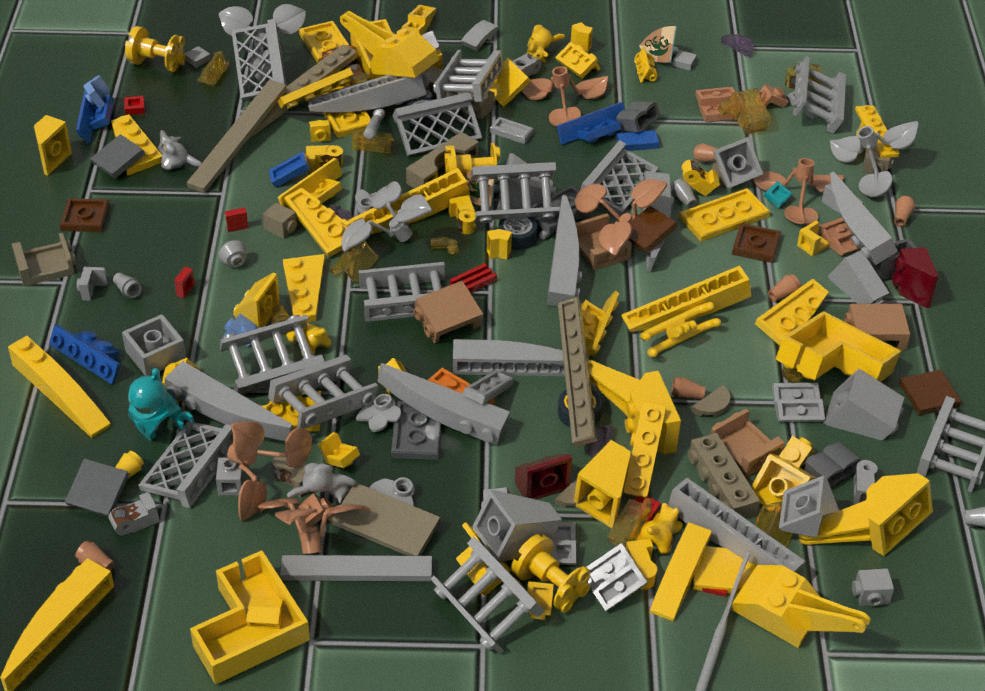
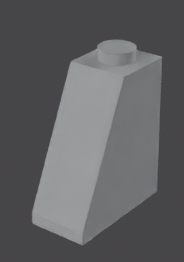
(859, 280)

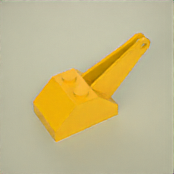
(393, 54)
(629, 396)
(888, 515)
(791, 607)

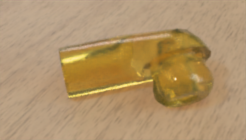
(444, 242)

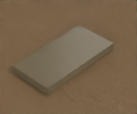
(389, 521)

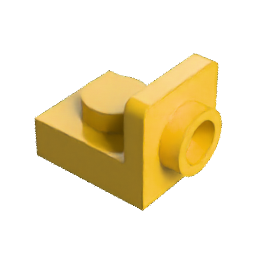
(320, 130)

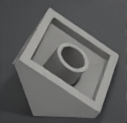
(737, 162)
(806, 505)

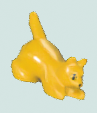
(540, 41)
(315, 337)
(662, 528)

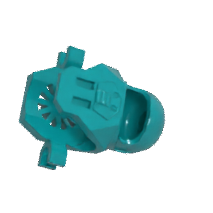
(151, 393)

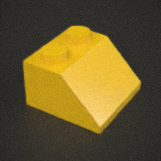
(52, 142)
(259, 301)
(777, 477)

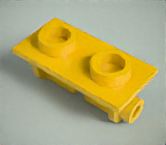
(645, 66)

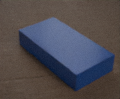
(639, 140)
(289, 169)

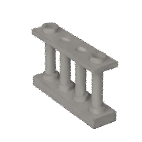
(485, 69)
(834, 92)
(523, 173)
(396, 305)
(317, 376)
(248, 383)
(936, 444)
(509, 588)

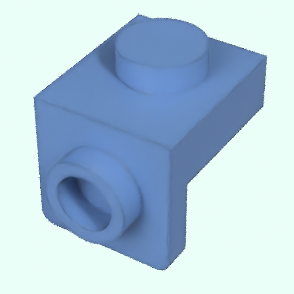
(96, 89)
(239, 325)

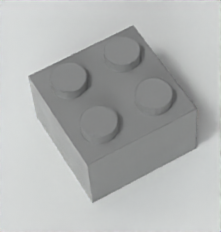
(154, 344)

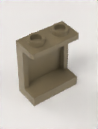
(44, 262)

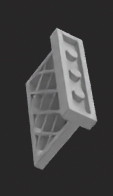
(275, 54)
(430, 109)
(605, 171)
(204, 467)

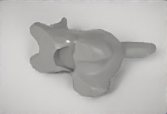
(174, 153)
(320, 479)

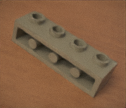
(723, 475)

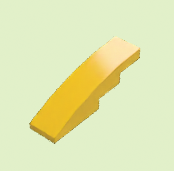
(420, 19)
(680, 572)

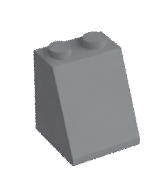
(865, 407)
(511, 520)

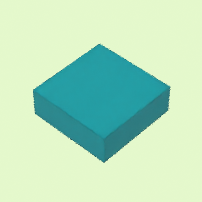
(778, 194)

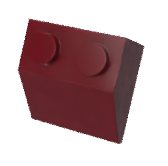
(915, 276)
(544, 476)

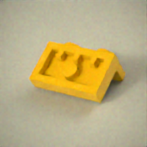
(577, 60)

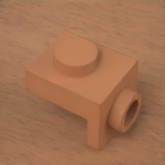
(773, 95)
(315, 502)

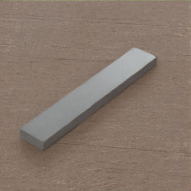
(355, 568)

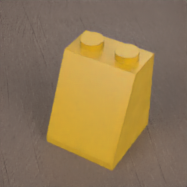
(608, 477)

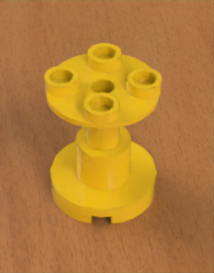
(142, 46)
(465, 162)
(538, 562)

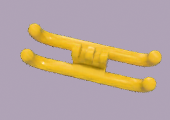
(678, 329)

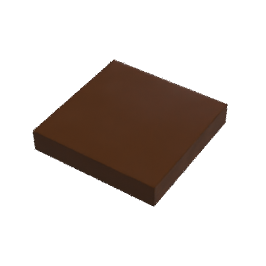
(84, 215)
(650, 229)
(756, 243)
(928, 391)

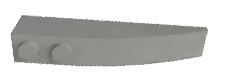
(370, 95)
(662, 204)
(861, 224)
(565, 258)
(508, 357)
(221, 402)
(446, 405)
(729, 527)

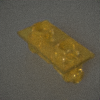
(214, 69)
(381, 142)

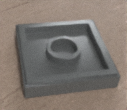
(117, 156)
(97, 487)

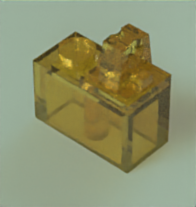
(748, 109)

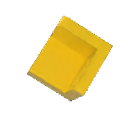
(810, 240)

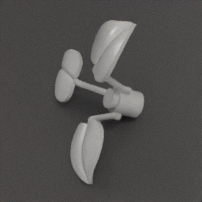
(288, 19)
(848, 148)
(410, 209)

